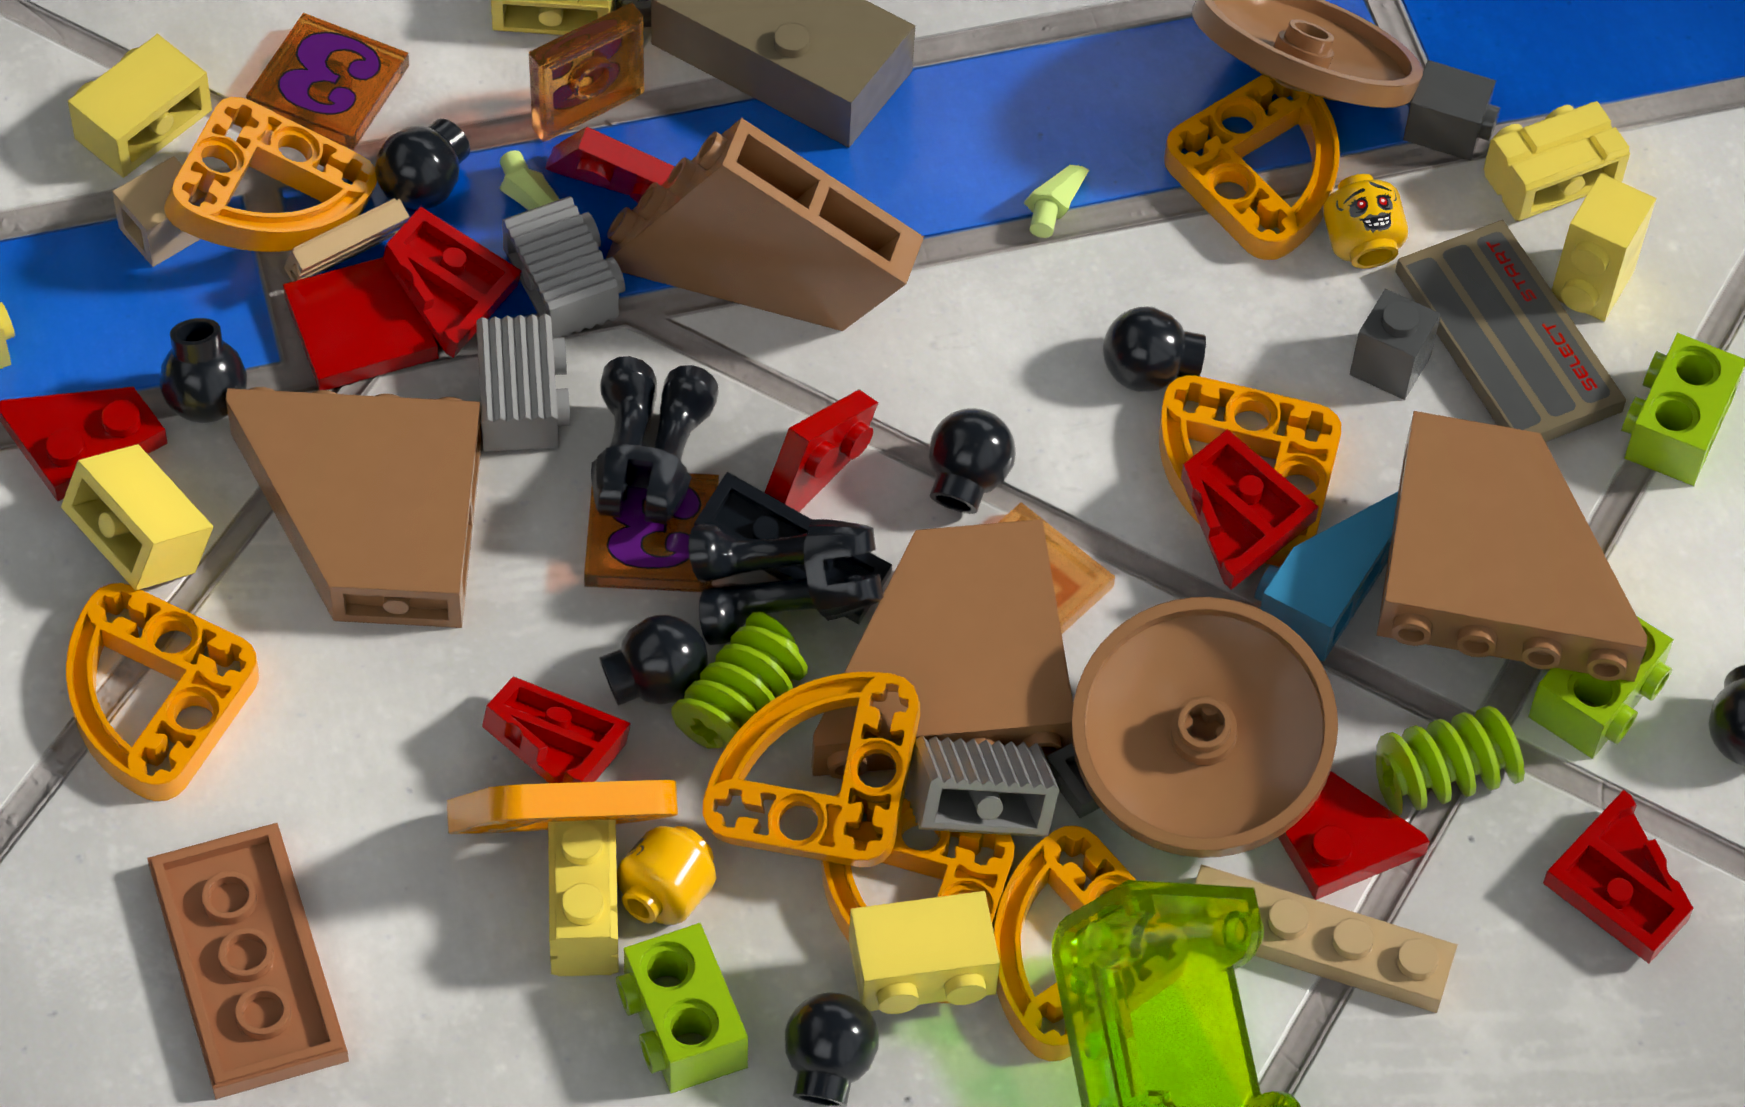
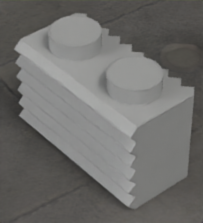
(563, 266)
(518, 383)
(981, 787)

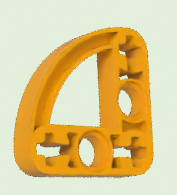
(258, 148)
(1224, 163)
(1292, 451)
(196, 686)
(534, 805)
(833, 812)
(958, 873)
(1027, 881)

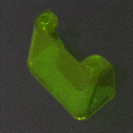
(1158, 996)

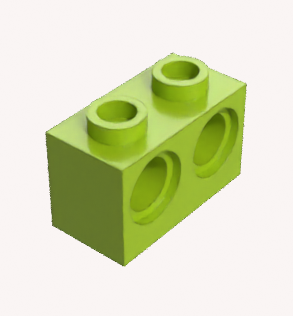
(1688, 397)
(1588, 727)
(694, 1006)

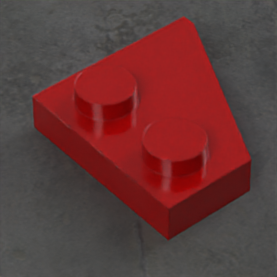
(78, 425)

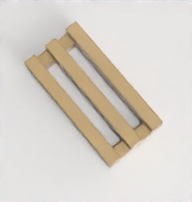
(346, 240)

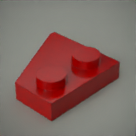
(607, 163)
(448, 277)
(821, 448)
(1243, 506)
(554, 733)
(1348, 839)
(1622, 881)

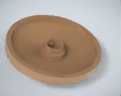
(1314, 49)
(1204, 727)

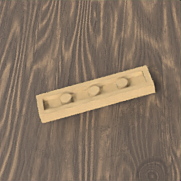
(1346, 944)

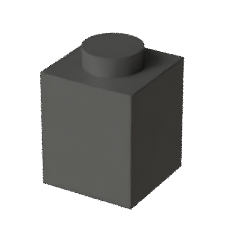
(1451, 111)
(1394, 344)

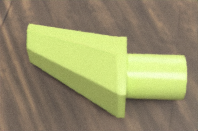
(524, 184)
(1054, 199)

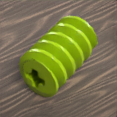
(740, 682)
(1447, 755)

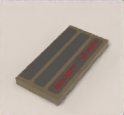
(1510, 333)

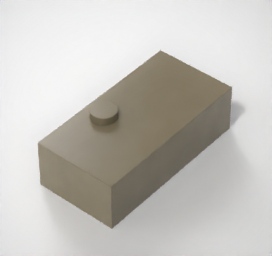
(806, 58)

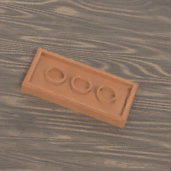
(247, 960)

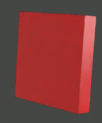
(357, 324)

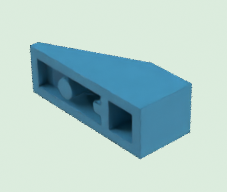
(1329, 576)

